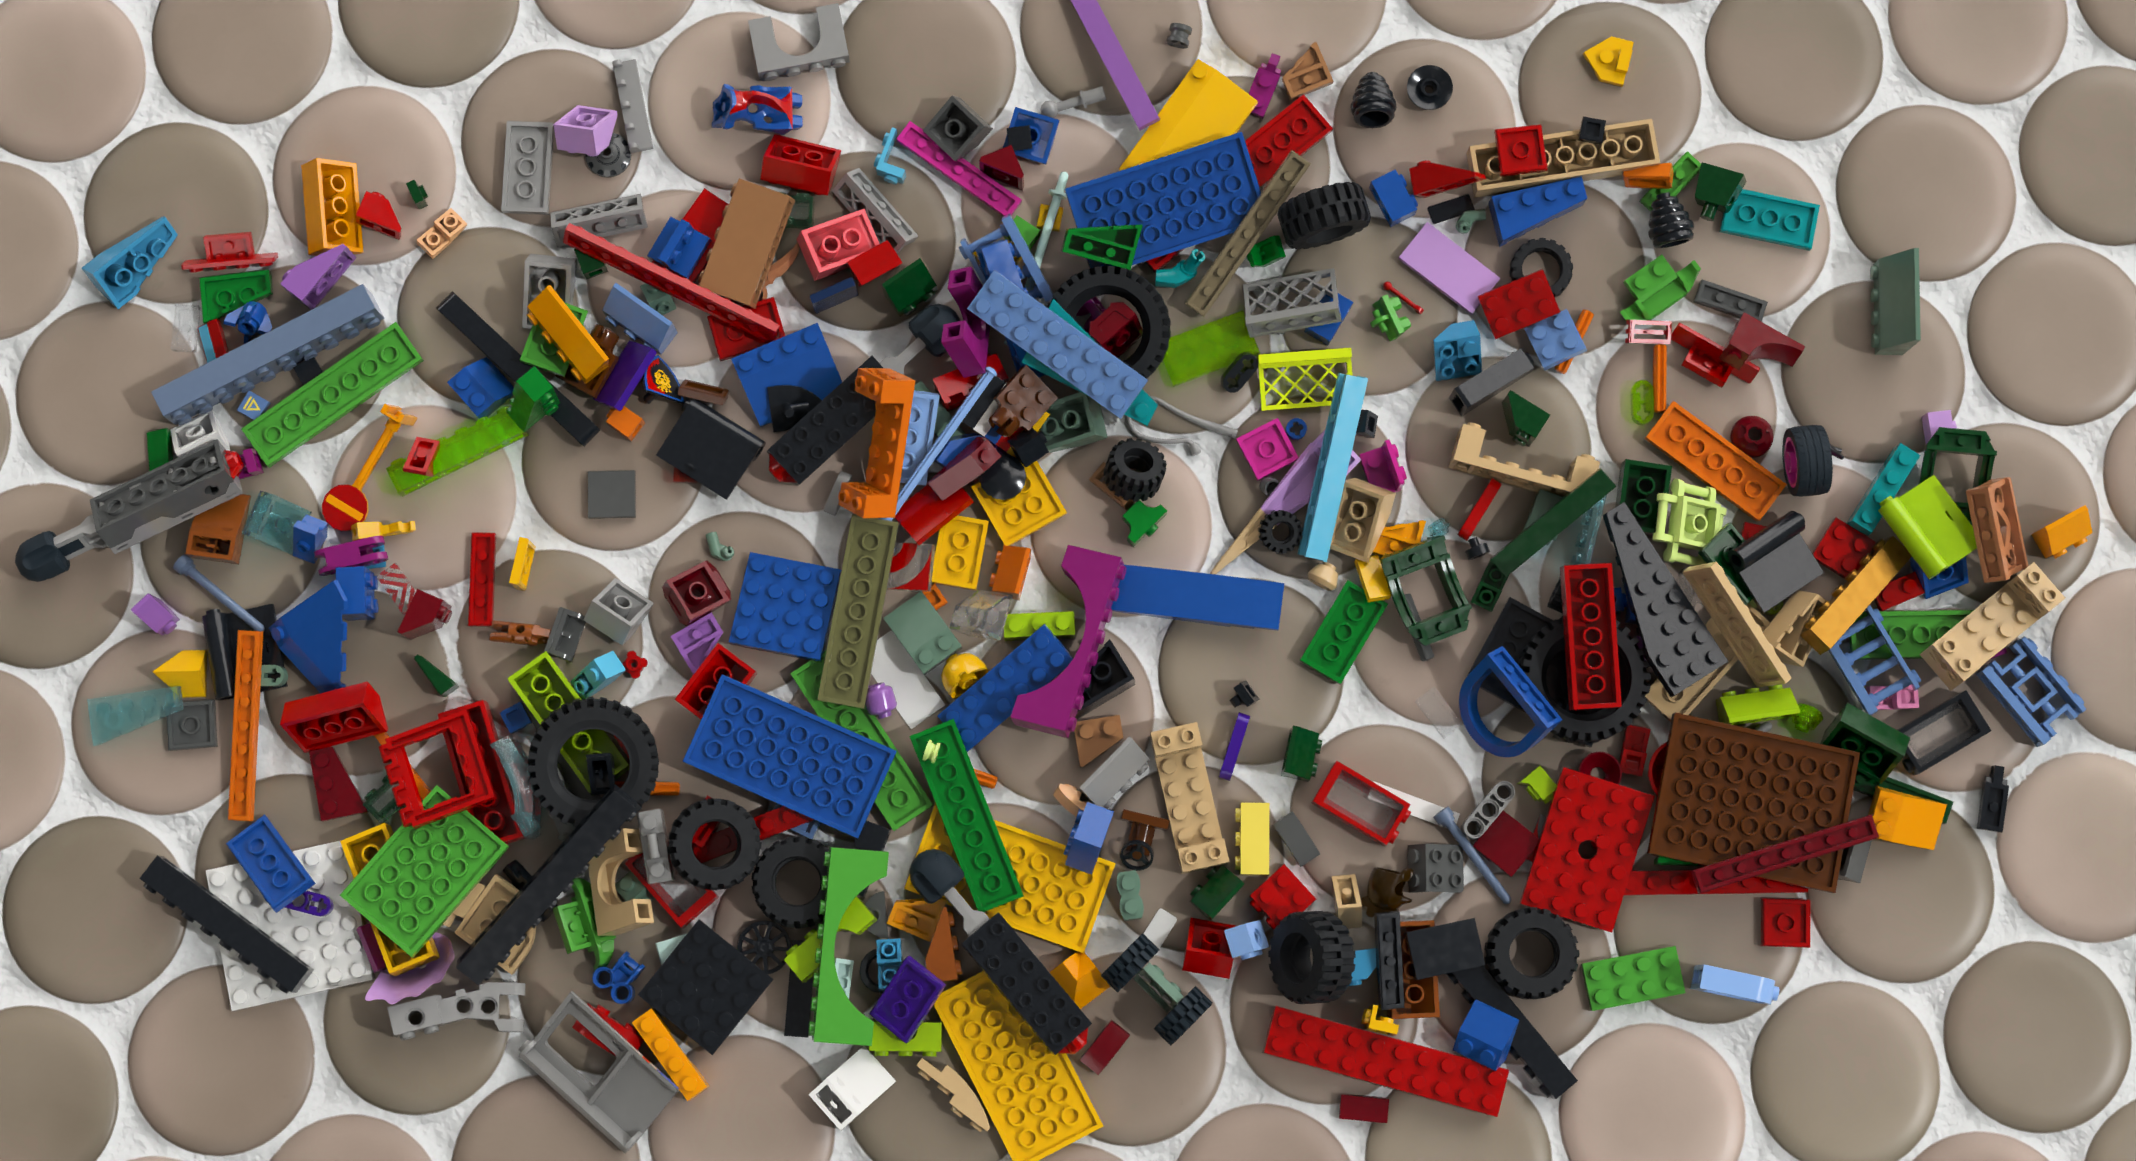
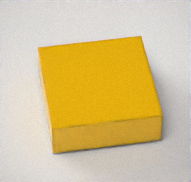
(1043, 214)

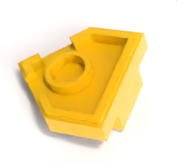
(1610, 60)

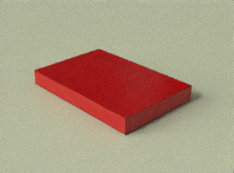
(733, 341)
(927, 513)

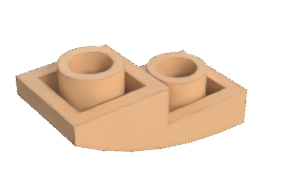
(443, 232)
(1069, 798)

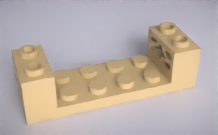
(1466, 459)
(1992, 626)
(1188, 798)

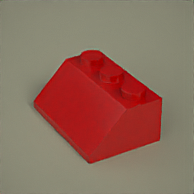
(800, 165)
(701, 686)

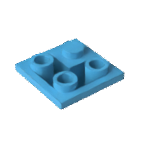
(1457, 351)

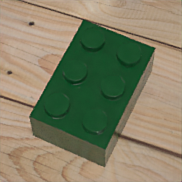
(1639, 488)
(1877, 742)

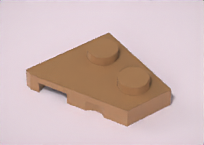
(1096, 737)

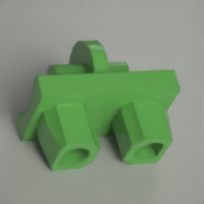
(1387, 319)

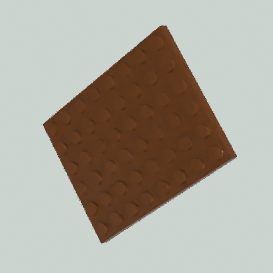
(1747, 790)

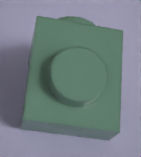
(658, 299)
(631, 888)

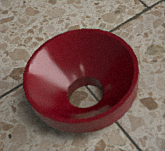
(1740, 438)
(1606, 762)

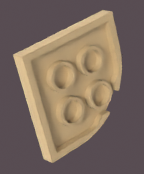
(485, 909)

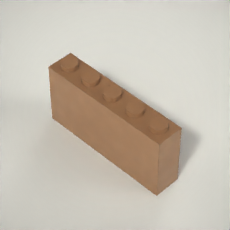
(746, 242)

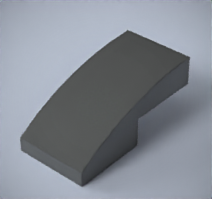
(1296, 839)

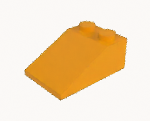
(1906, 818)

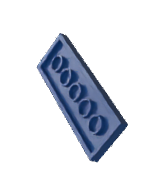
(995, 694)

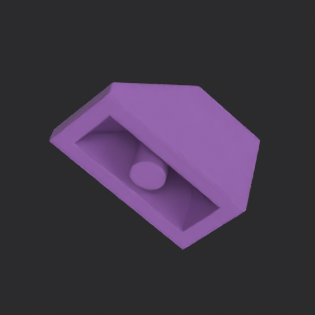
(156, 614)

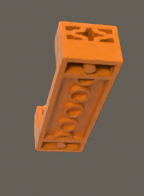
(893, 398)

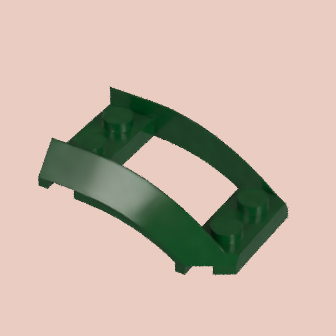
(1961, 442)
(1415, 558)

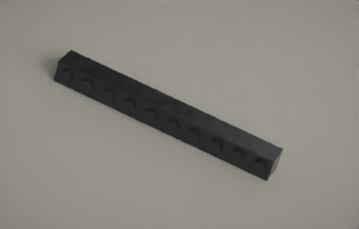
(547, 884)

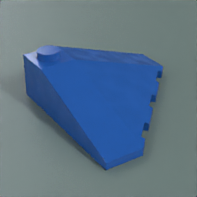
(313, 637)

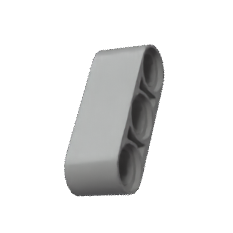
(1498, 804)

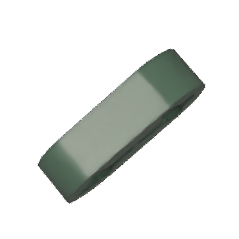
(271, 669)

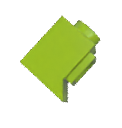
(1539, 785)

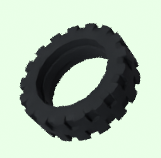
(1549, 247)

